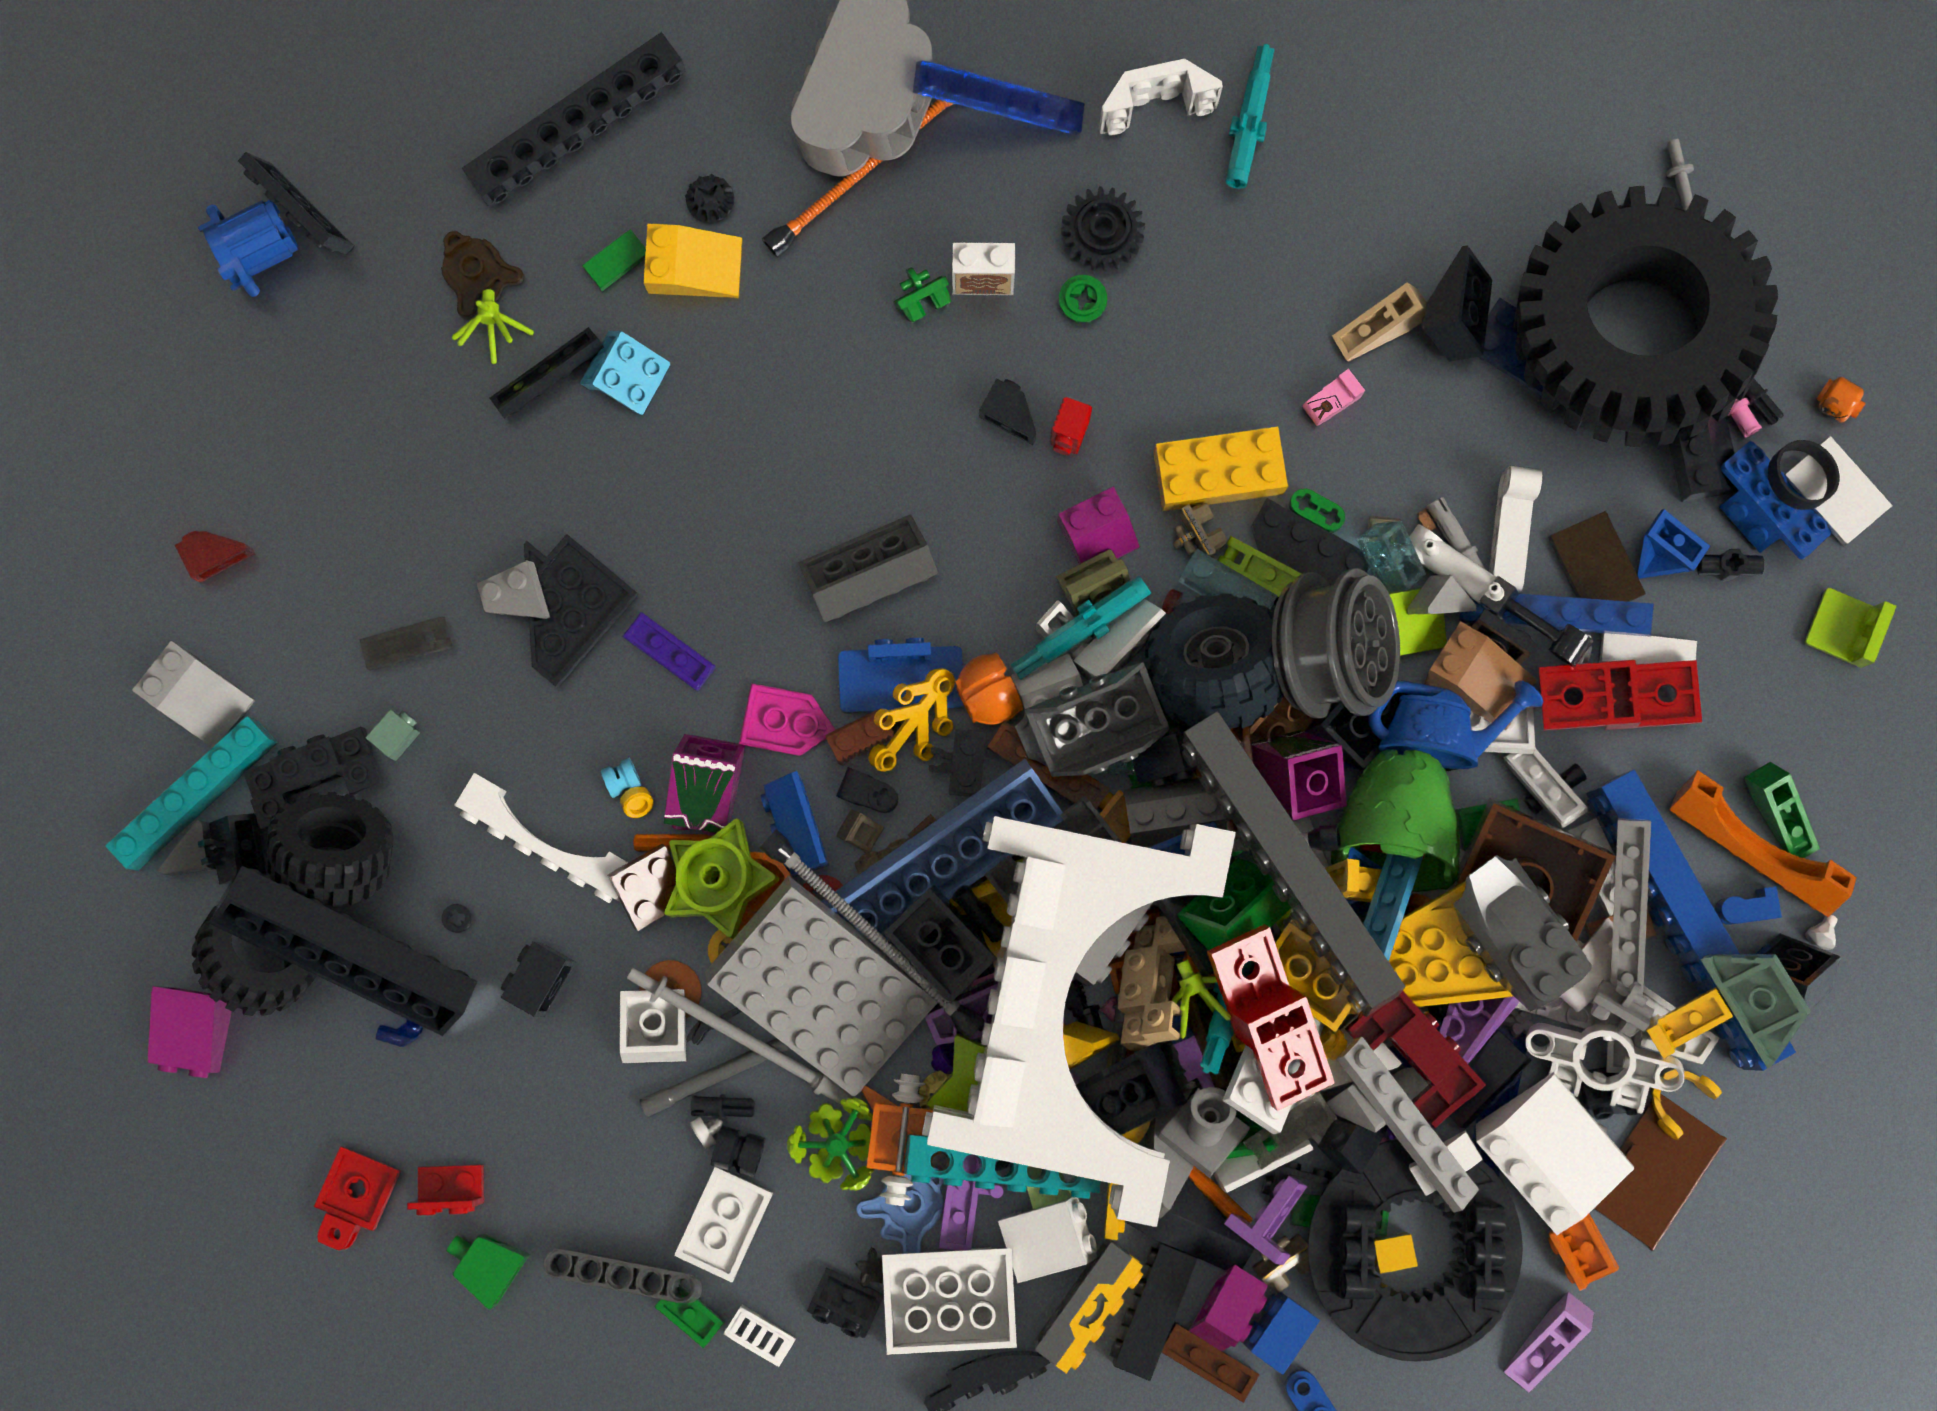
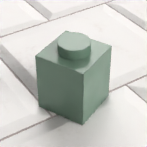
(394, 734)

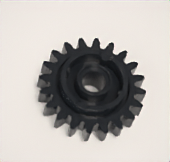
(1107, 211)

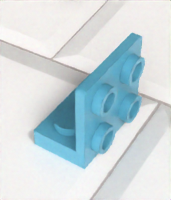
(626, 371)

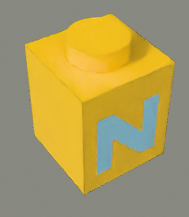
(1394, 1252)

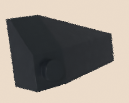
(1199, 1230)

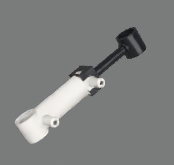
(1494, 593)

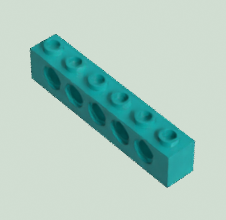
(918, 1165)

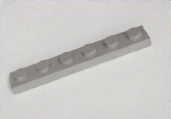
(1408, 1124)

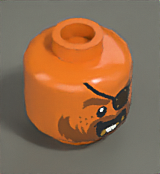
(1841, 399)

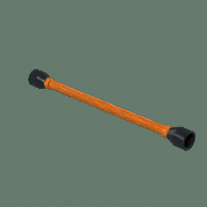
(780, 238)

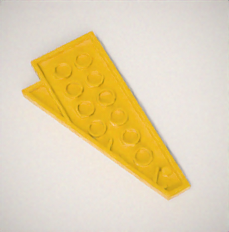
(1435, 959)

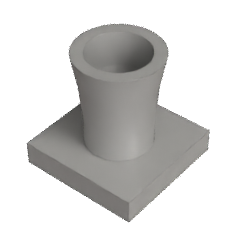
(1205, 1130)

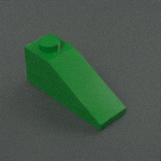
(1782, 809)

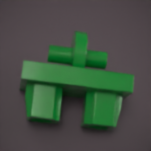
(934, 289)

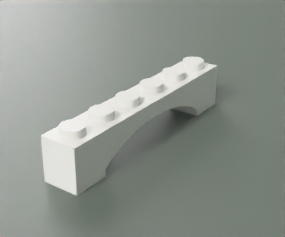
(486, 803)

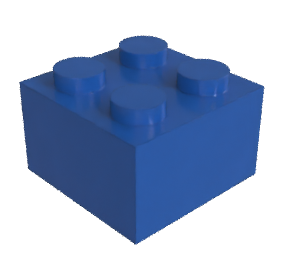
(1280, 1331)

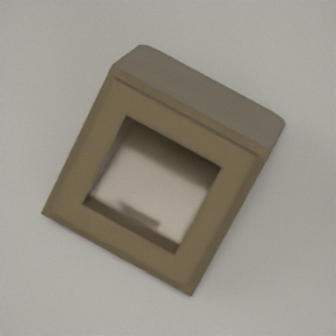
(860, 831)

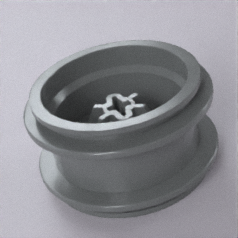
(1336, 643)

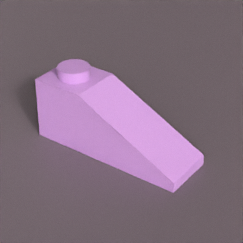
(1550, 1341)

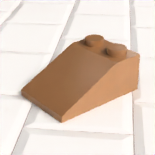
(1478, 672)

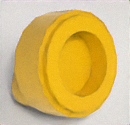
(636, 802)

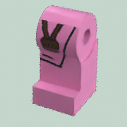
(1334, 398)

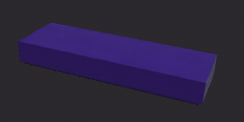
(669, 651)

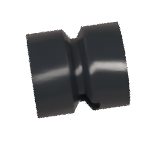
(738, 1151)

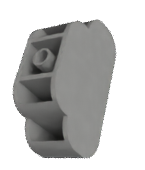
(861, 88)

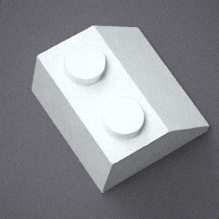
(651, 1029)

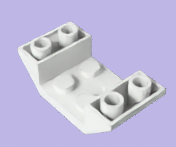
(1164, 80)

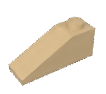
(1382, 323)

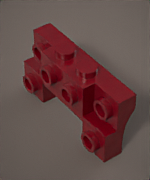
(1427, 1051)

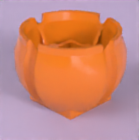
(987, 692)

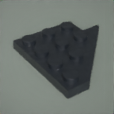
(1303, 544)
(581, 603)

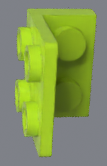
(1849, 628)

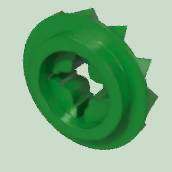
(1074, 288)

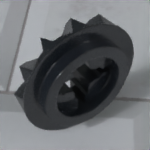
(711, 211)

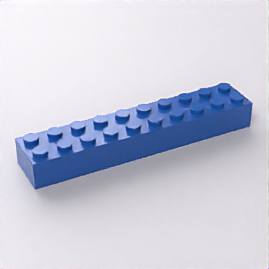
(1676, 901)

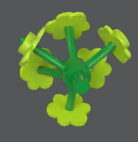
(833, 1151)

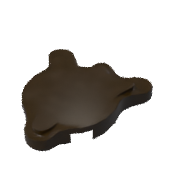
(472, 267)

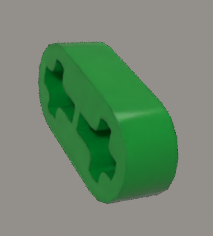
(1320, 504)

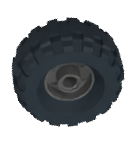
(1214, 659)

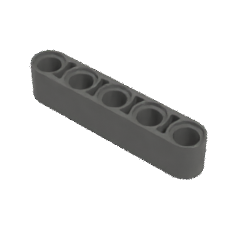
(607, 1276)

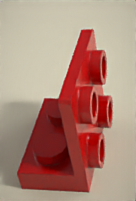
(449, 1187)

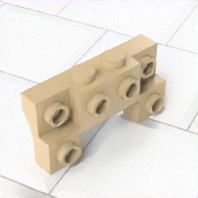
(1147, 987)

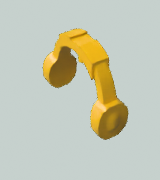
(1665, 1122)

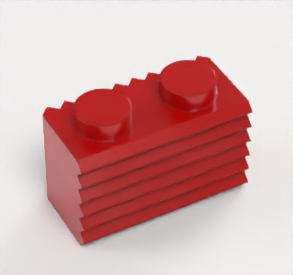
(1070, 426)

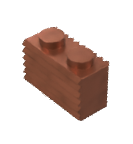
(857, 738)

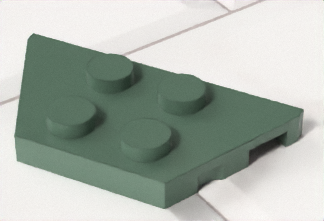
(1760, 999)

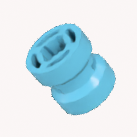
(621, 777)

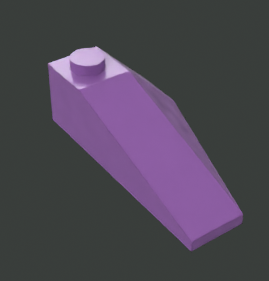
(1475, 1022)

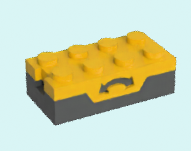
(1087, 1305)

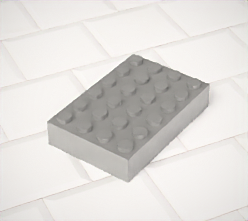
(819, 987)

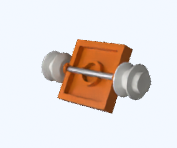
(890, 1133)

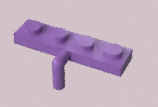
(960, 1210)

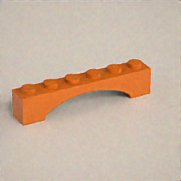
(1816, 883)

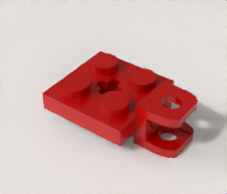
(343, 1209)

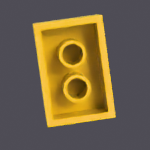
(1311, 977)

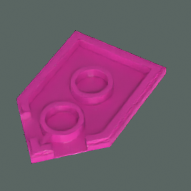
(783, 721)

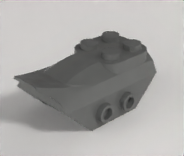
(1094, 723)
(1519, 934)

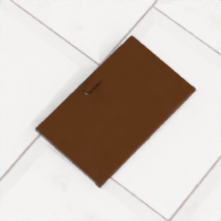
(1662, 1173)

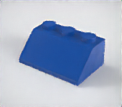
(795, 819)

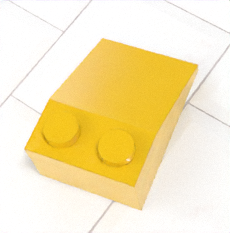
(691, 262)

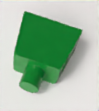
(486, 1266)

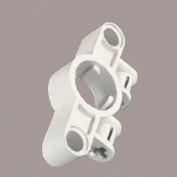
(1628, 1087)

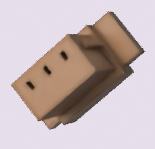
(1426, 520)

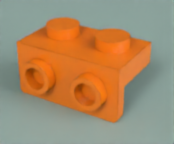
(1583, 1252)

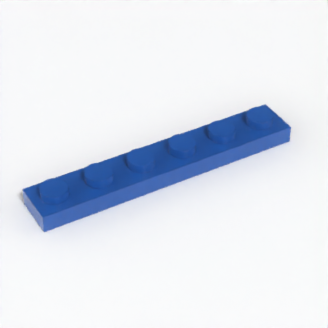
(1583, 613)

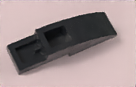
(997, 1369)

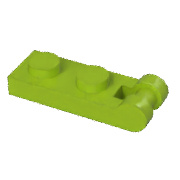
(1258, 566)

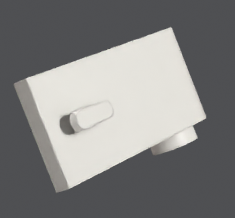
(1599, 953)

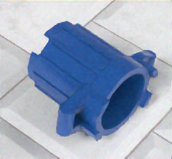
(248, 242)

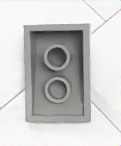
(193, 694)

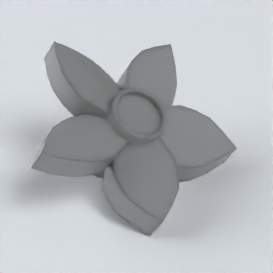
(1518, 1022)

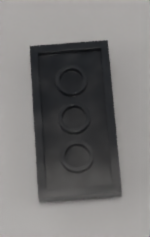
(299, 208)

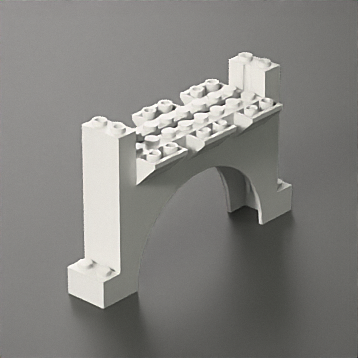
(1025, 1094)

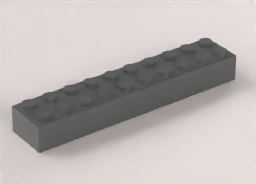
(1291, 865)

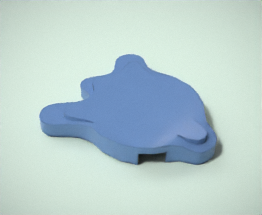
(907, 1222)

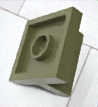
(1093, 579)

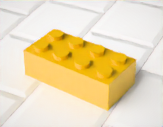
(1220, 468)

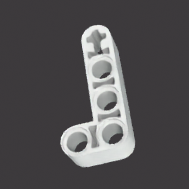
(1512, 523)

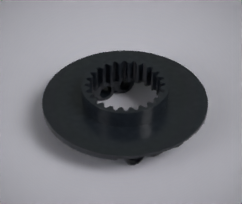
(1414, 1324)

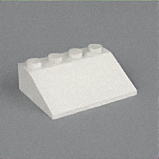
(1553, 1152)
(949, 1301)

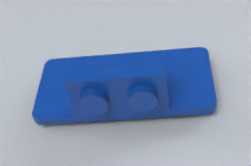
(1761, 513)
(872, 674)

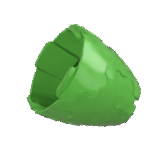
(1409, 812)

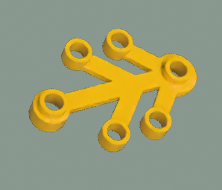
(915, 717)

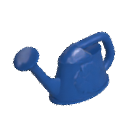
(1440, 723)

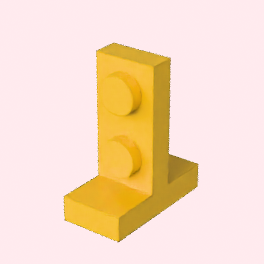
(1354, 881)
(1688, 1021)

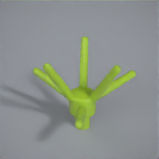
(489, 314)
(1190, 985)

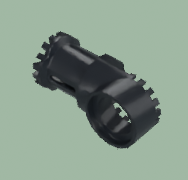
(1078, 1004)

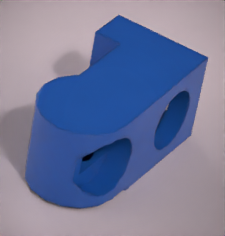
(1737, 910)

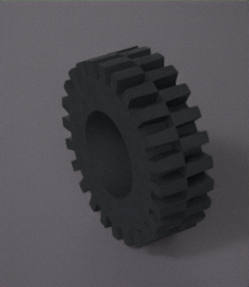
(1656, 245)

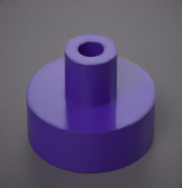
(943, 1058)

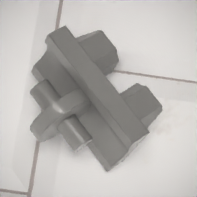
(1625, 1004)

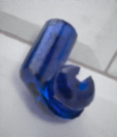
(401, 1036)

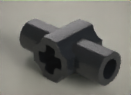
(1743, 565)

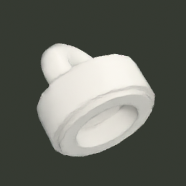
(705, 1130)

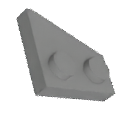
(514, 592)

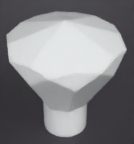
(1823, 934)

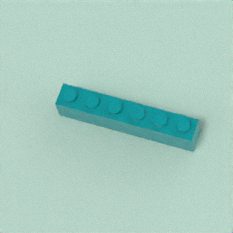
(191, 794)

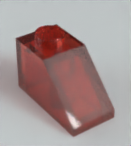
(210, 554)

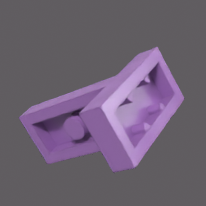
(1269, 1220)

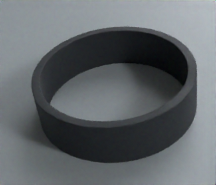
(1822, 456)

